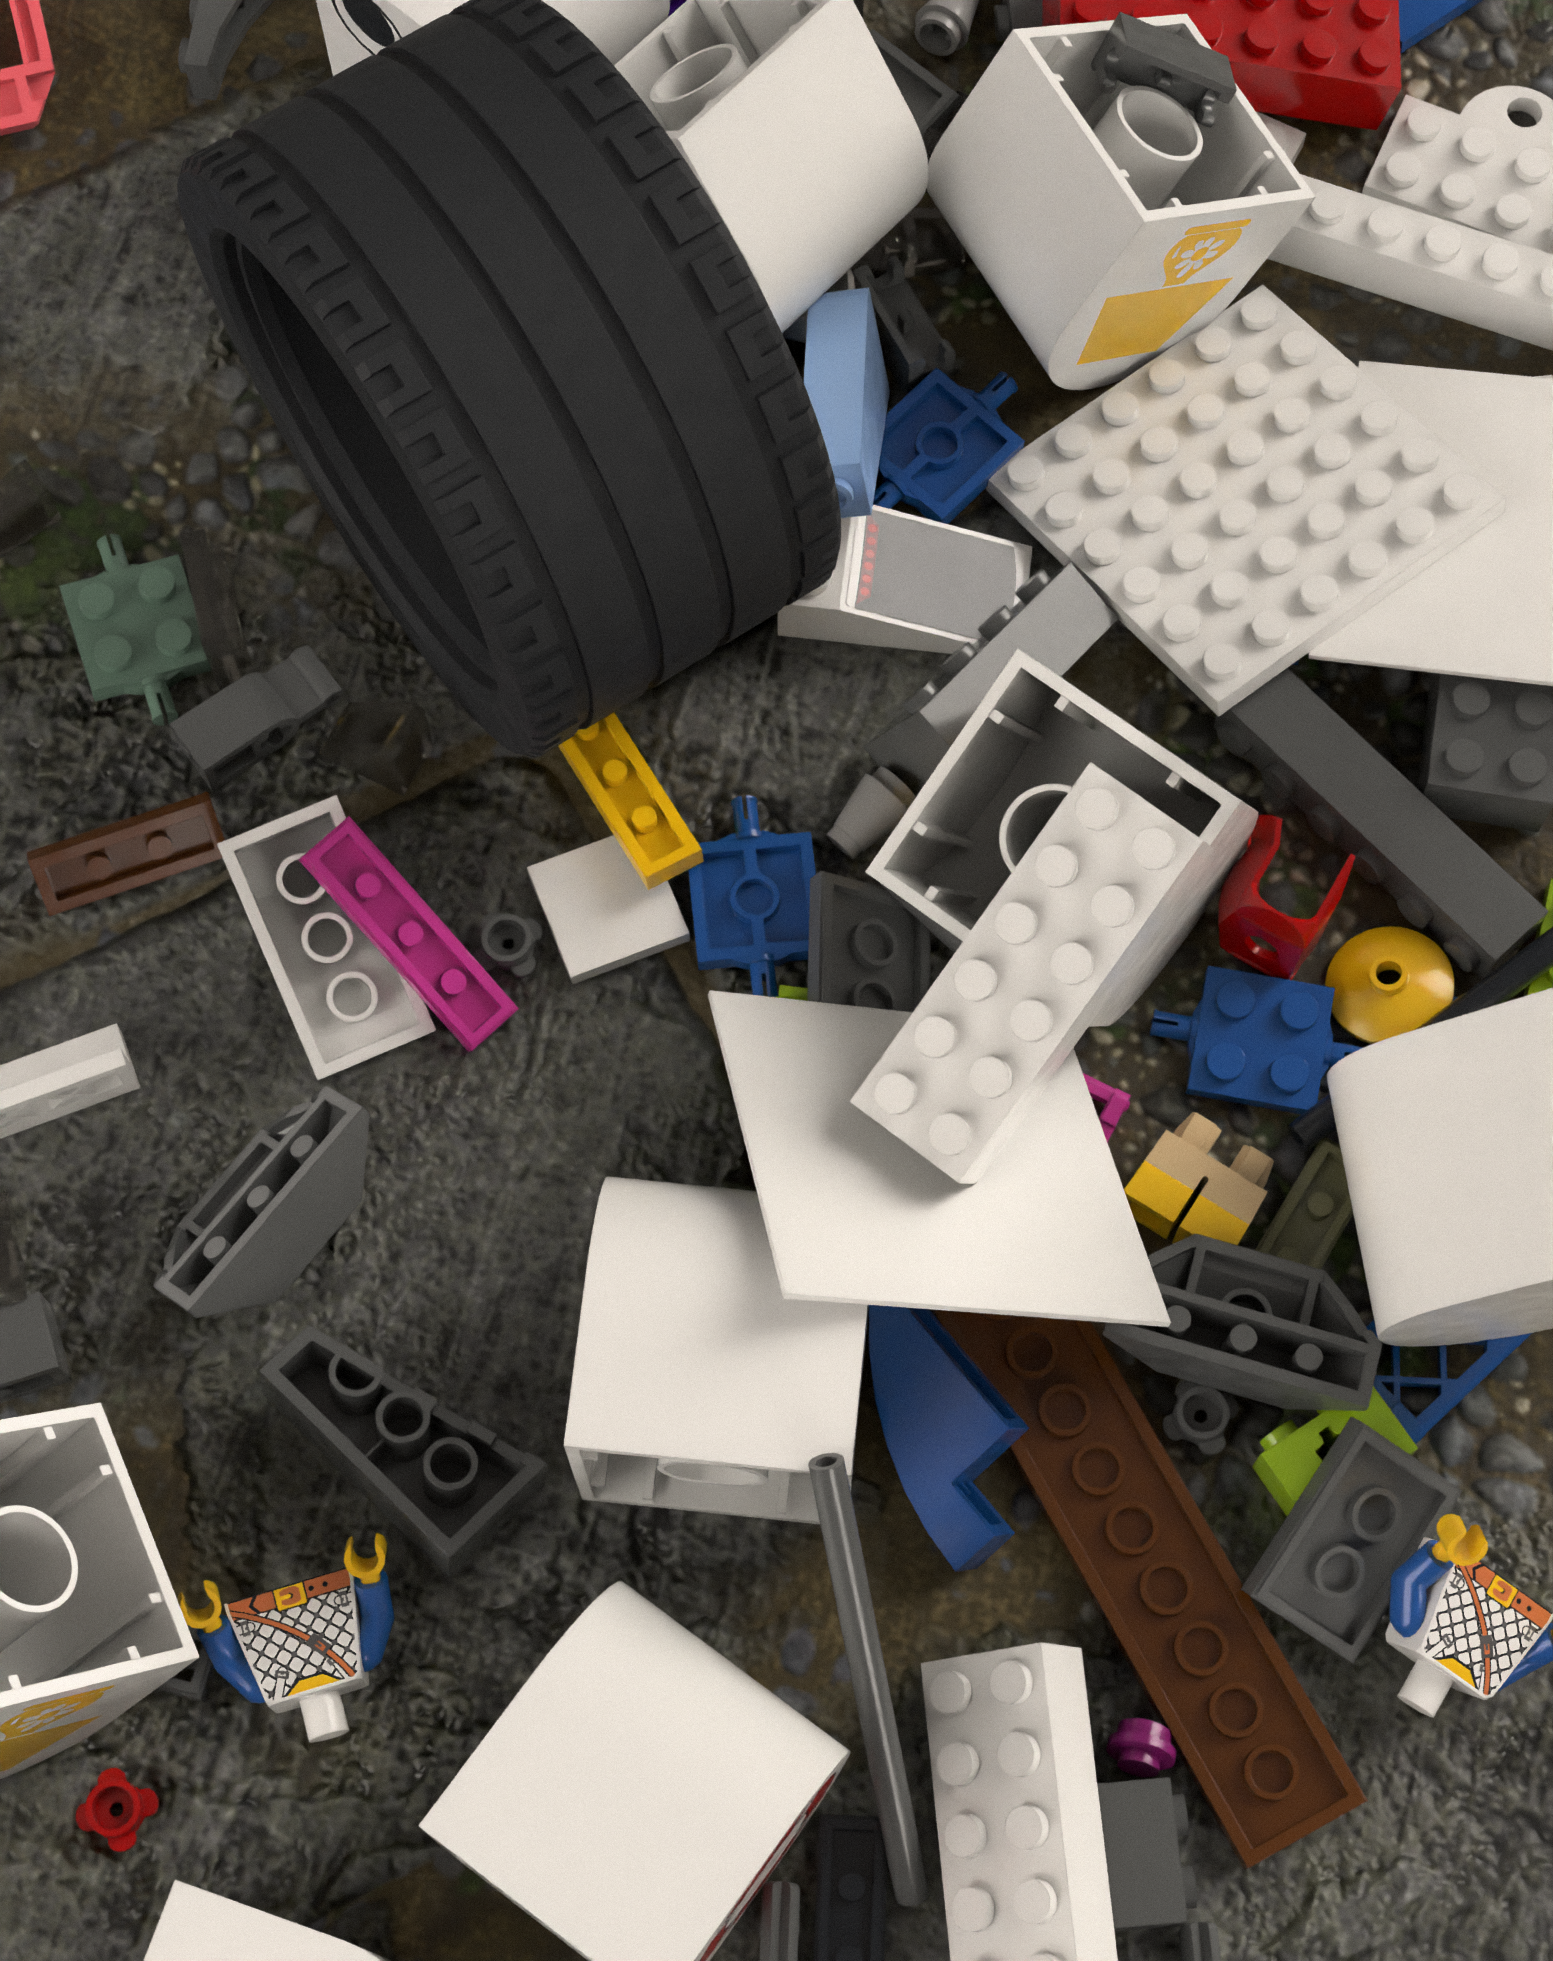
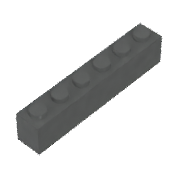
(1384, 821)

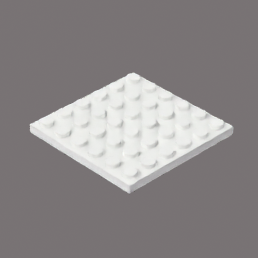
(1244, 497)

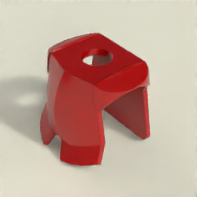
(1247, 914)

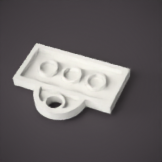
(1473, 164)

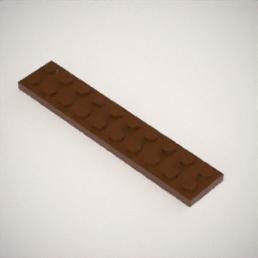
(1162, 1583)

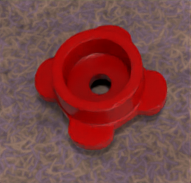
(97, 1815)

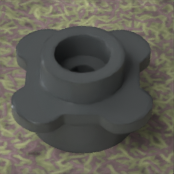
(503, 927)
(1218, 1410)

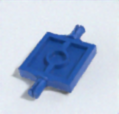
(944, 445)
(752, 899)
(1257, 1040)

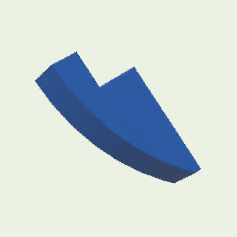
(940, 1429)

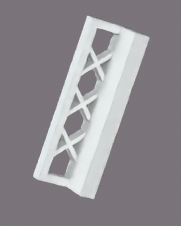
(64, 1079)

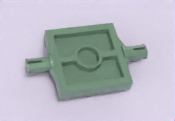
(135, 628)

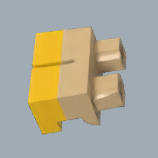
(1180, 1167)

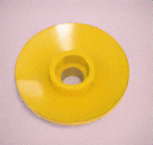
(1381, 1010)

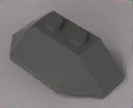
(270, 1209)
(1255, 1328)

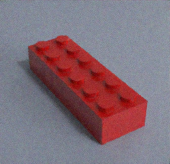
(1285, 55)

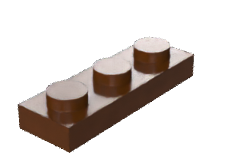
(127, 854)

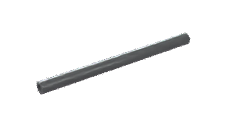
(869, 1677)

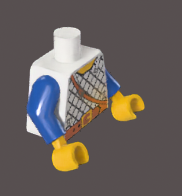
(1462, 1621)
(303, 1639)

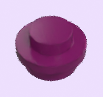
(1141, 1747)

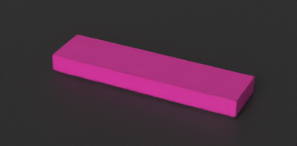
(408, 934)

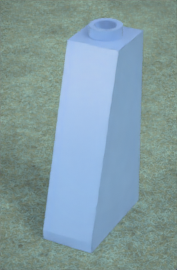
(848, 392)

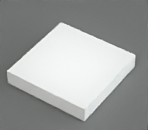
(604, 910)

